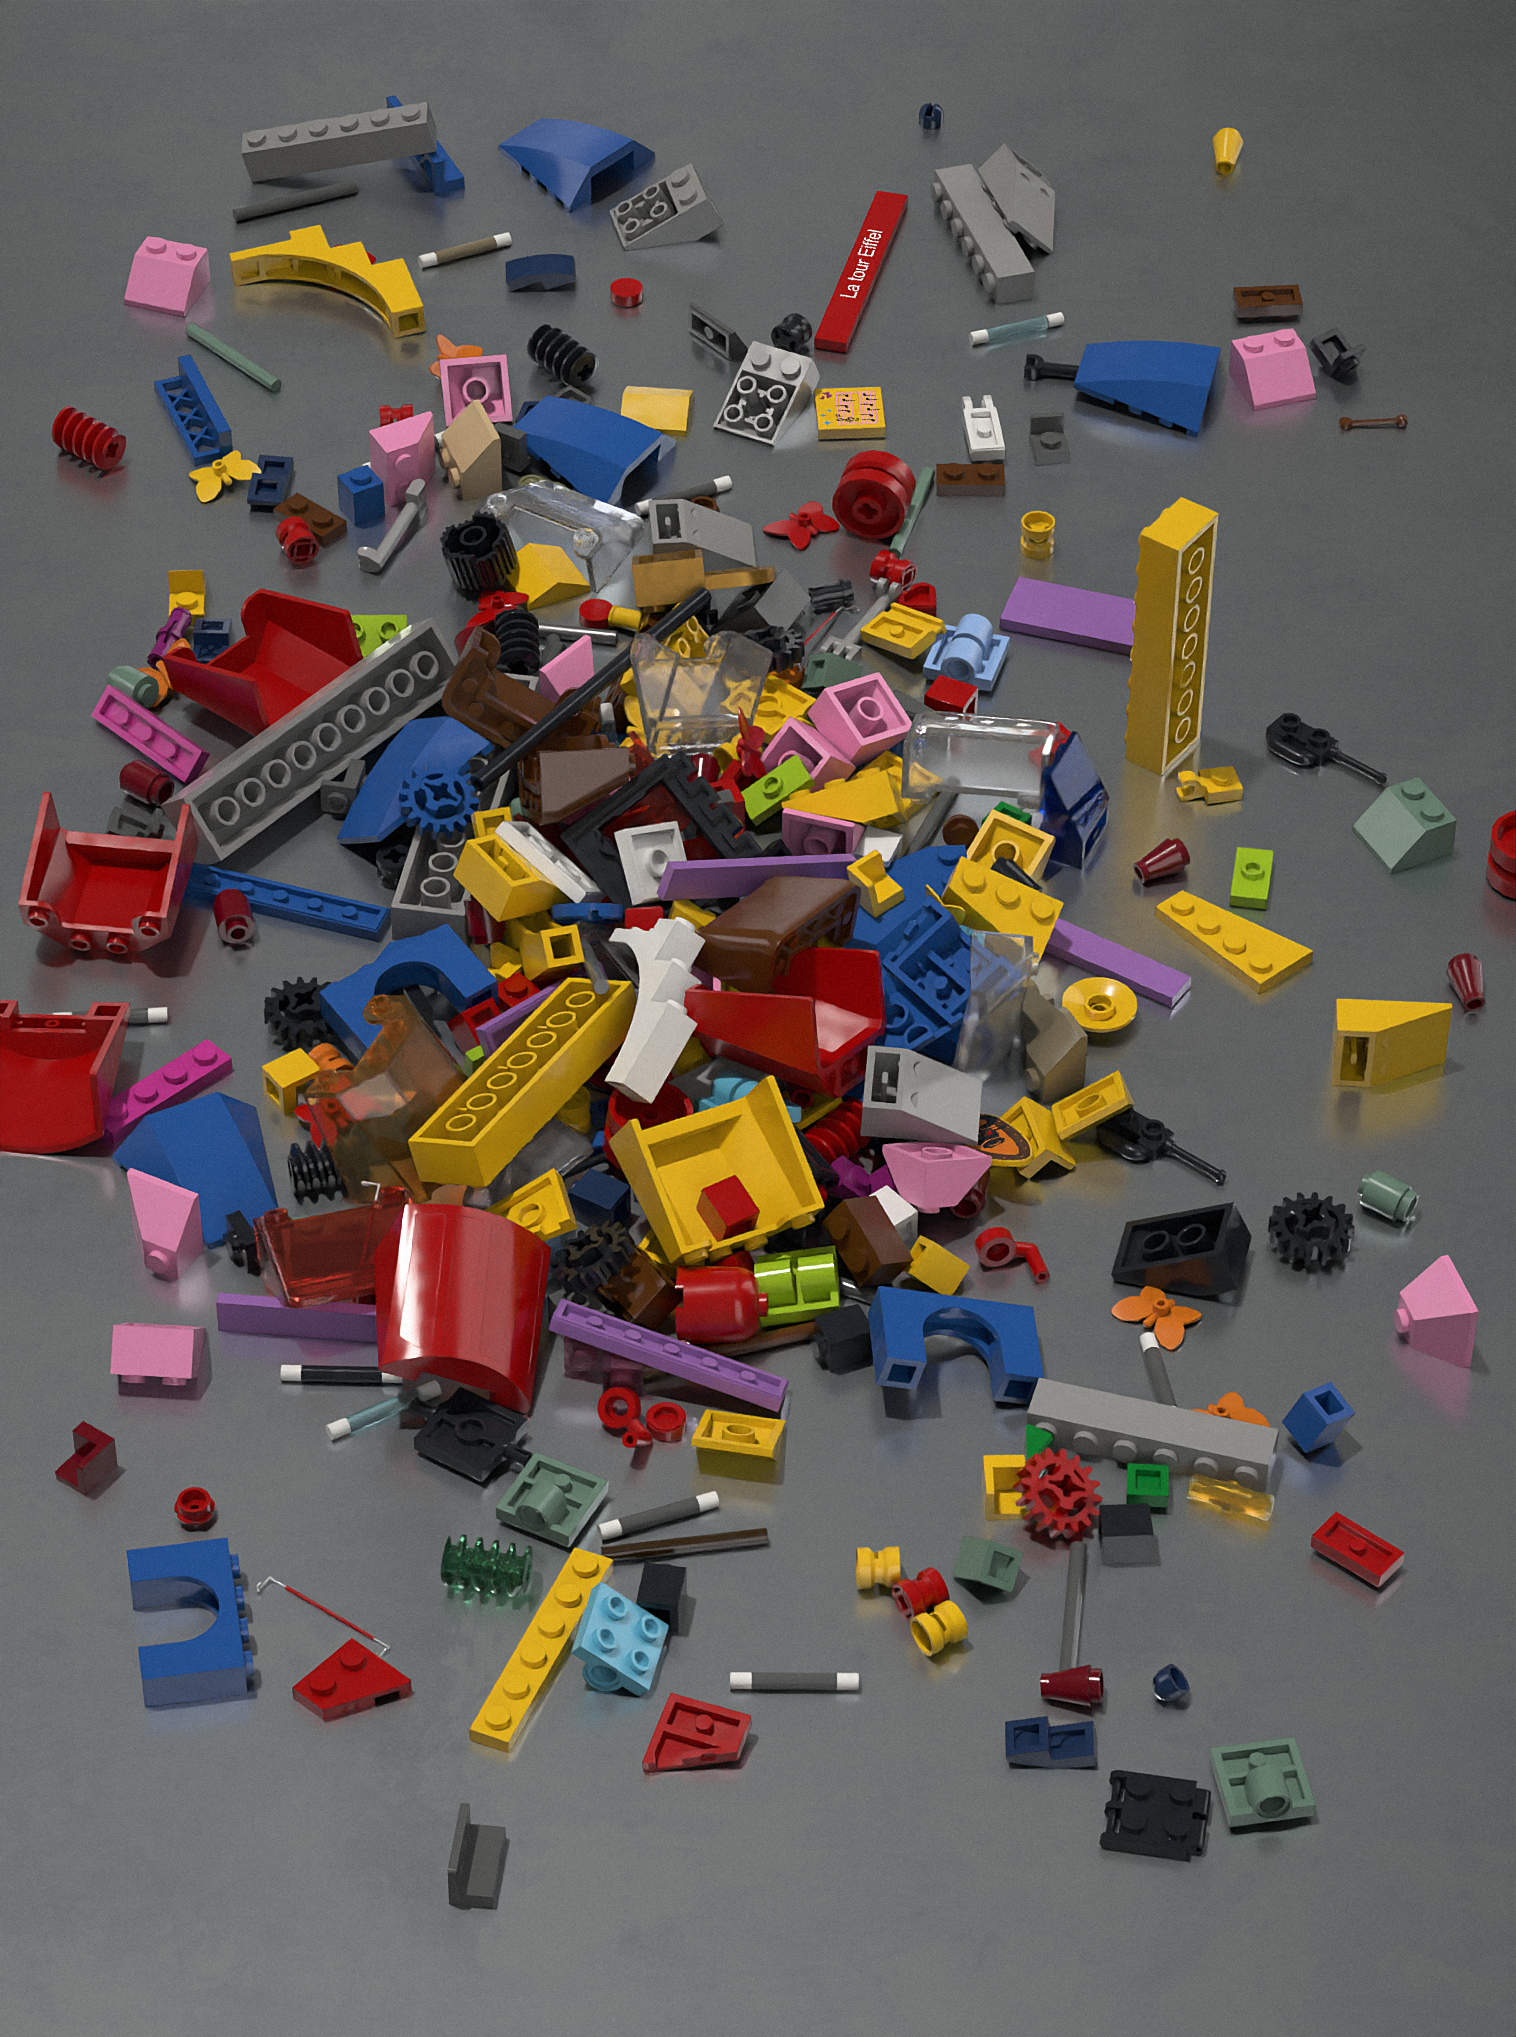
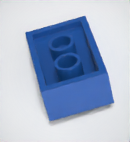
(927, 866)

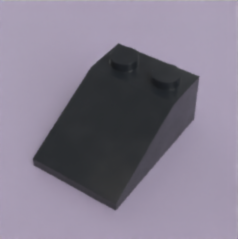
(1185, 1251)

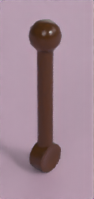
(1346, 423)

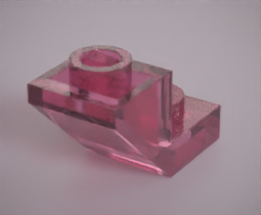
(615, 1369)

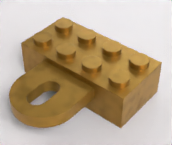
(676, 575)

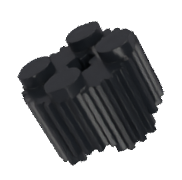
(479, 552)

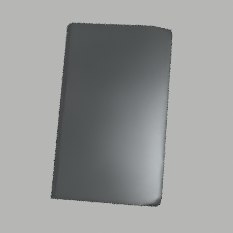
(714, 332)

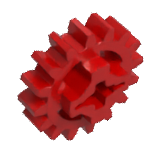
(1057, 1493)

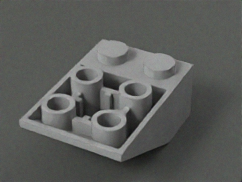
(1021, 195)
(668, 212)
(767, 394)
(689, 526)
(918, 1099)

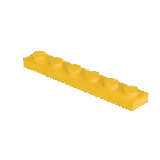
(539, 1651)

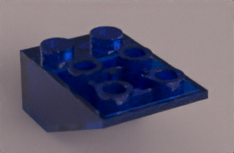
(1073, 803)

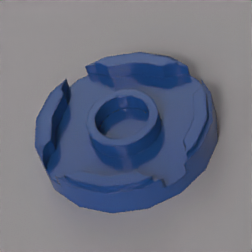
(588, 912)

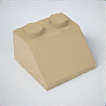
(472, 453)

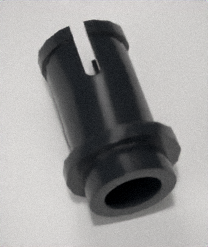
(831, 594)

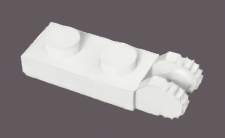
(983, 430)

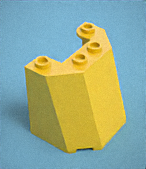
(740, 1138)

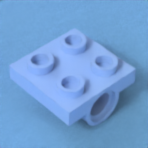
(968, 653)

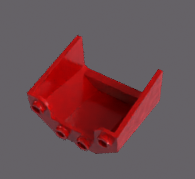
(282, 661)
(105, 886)
(807, 1031)

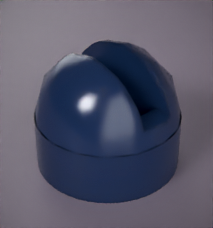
(931, 116)
(1170, 1684)

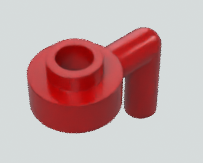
(997, 1247)
(636, 1434)

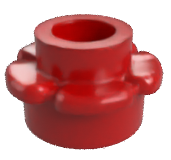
(194, 1506)

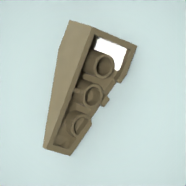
(1051, 1047)

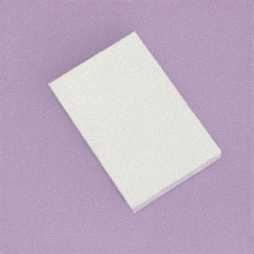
(550, 862)

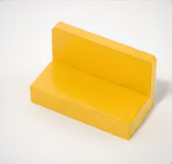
(1040, 1129)

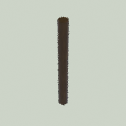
(686, 1545)

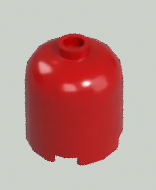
(718, 1304)

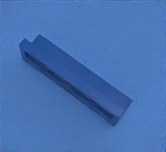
(434, 167)
(204, 413)

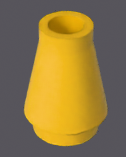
(1226, 147)

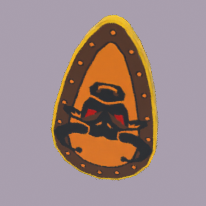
(1002, 1142)

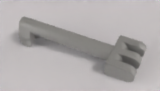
(415, 508)
(848, 646)

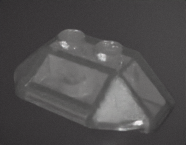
(552, 1147)

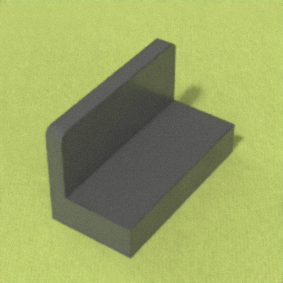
(474, 1861)

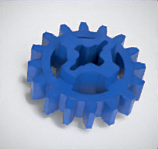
(433, 785)

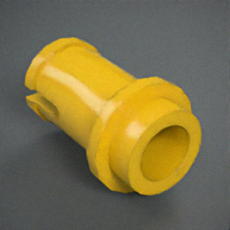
(626, 618)

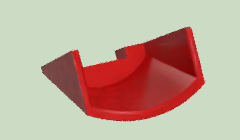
(57, 1075)
(461, 1299)

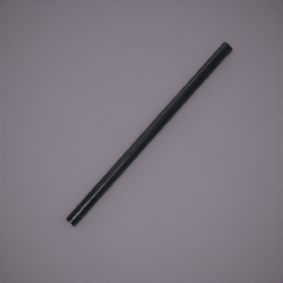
(584, 694)

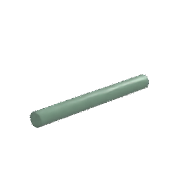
(233, 357)
(922, 487)

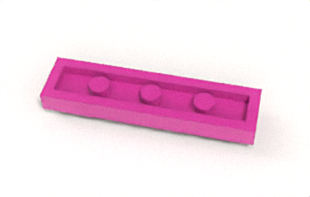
(150, 734)
(165, 1088)

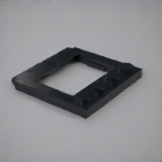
(695, 799)

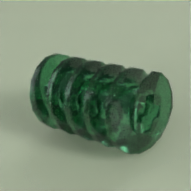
(486, 1566)

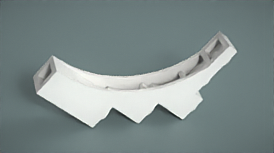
(660, 1019)

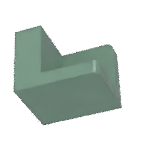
(827, 671)
(988, 1563)

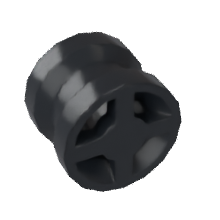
(791, 333)
(391, 862)

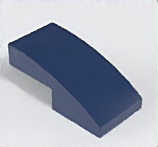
(548, 268)
(273, 483)
(211, 638)
(1041, 1745)

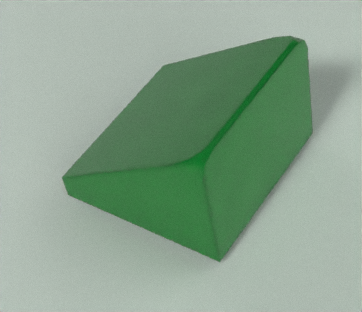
(1036, 1442)

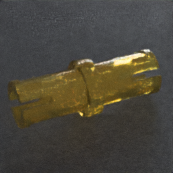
(1230, 1496)

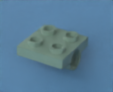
(552, 1499)
(1262, 1781)

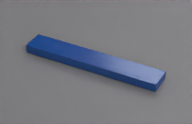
(291, 902)

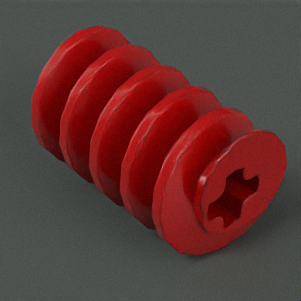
(88, 438)
(839, 1131)

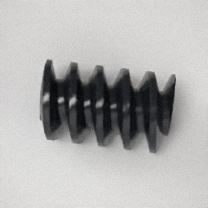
(562, 356)
(519, 642)
(311, 1165)

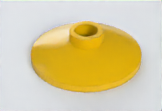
(1100, 1004)

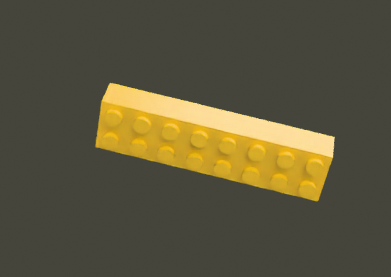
(1170, 635)
(523, 1084)

